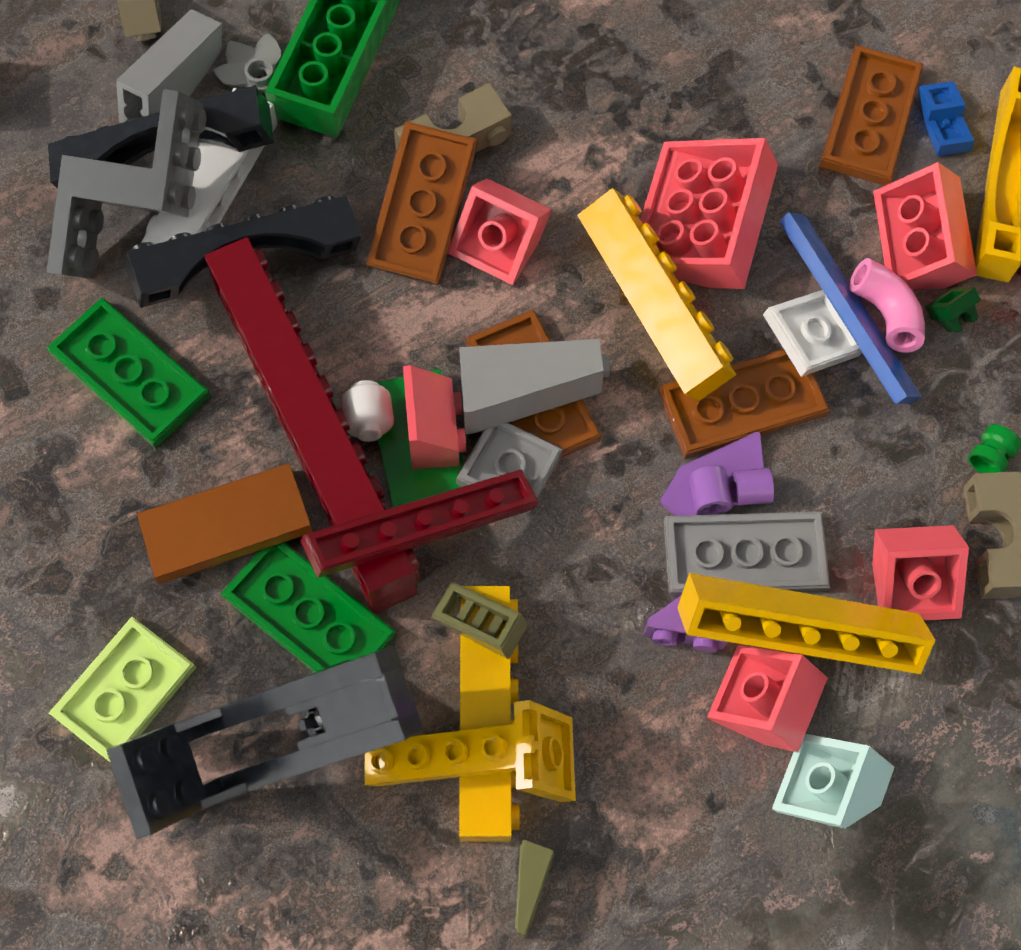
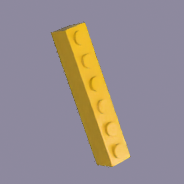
(657, 295)
(804, 623)
(486, 702)

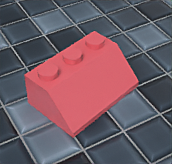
(926, 229)

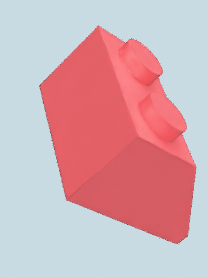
(498, 230)
(432, 419)
(921, 570)
(768, 696)

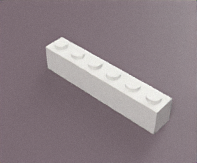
(215, 185)

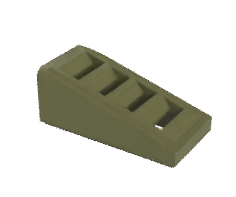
(508, 638)
(533, 871)

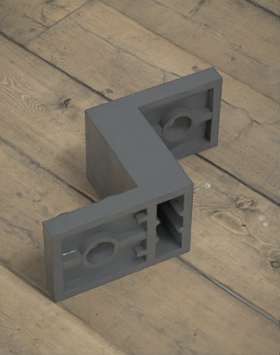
(90, 183)

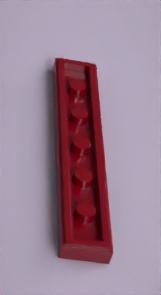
(418, 523)

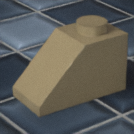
(140, 18)

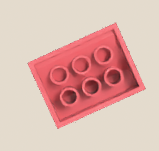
(711, 207)

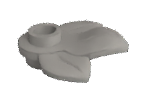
(248, 63)

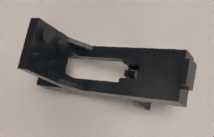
(343, 709)

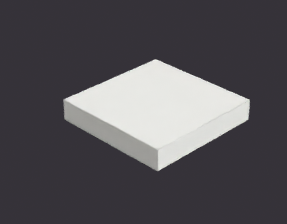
(811, 333)

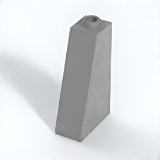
(172, 63)
(527, 379)

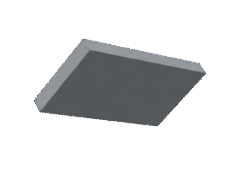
(748, 548)

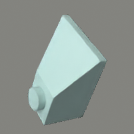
(833, 782)

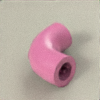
(896, 302)

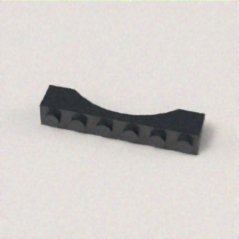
(232, 120)
(318, 229)

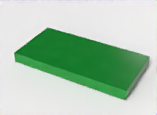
(128, 372)
(403, 482)
(304, 612)

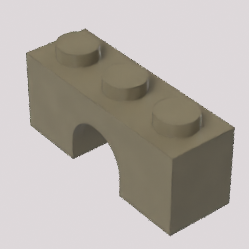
(481, 117)
(997, 502)

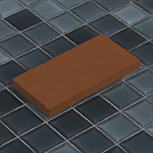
(871, 115)
(422, 203)
(760, 399)
(563, 426)
(223, 523)

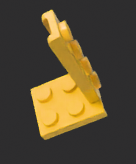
(534, 746)

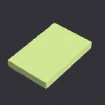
(123, 688)

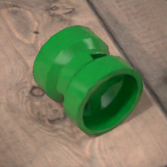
(995, 450)

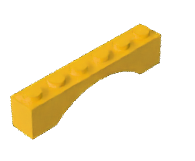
(1000, 222)

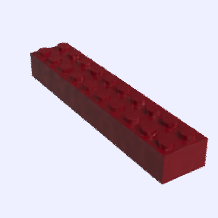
(307, 411)

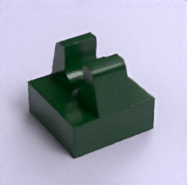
(952, 305)

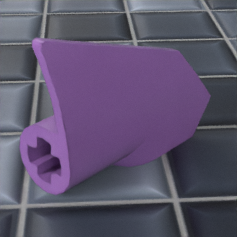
(721, 480)

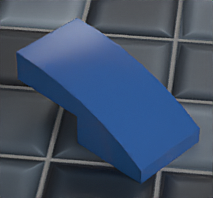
(944, 118)

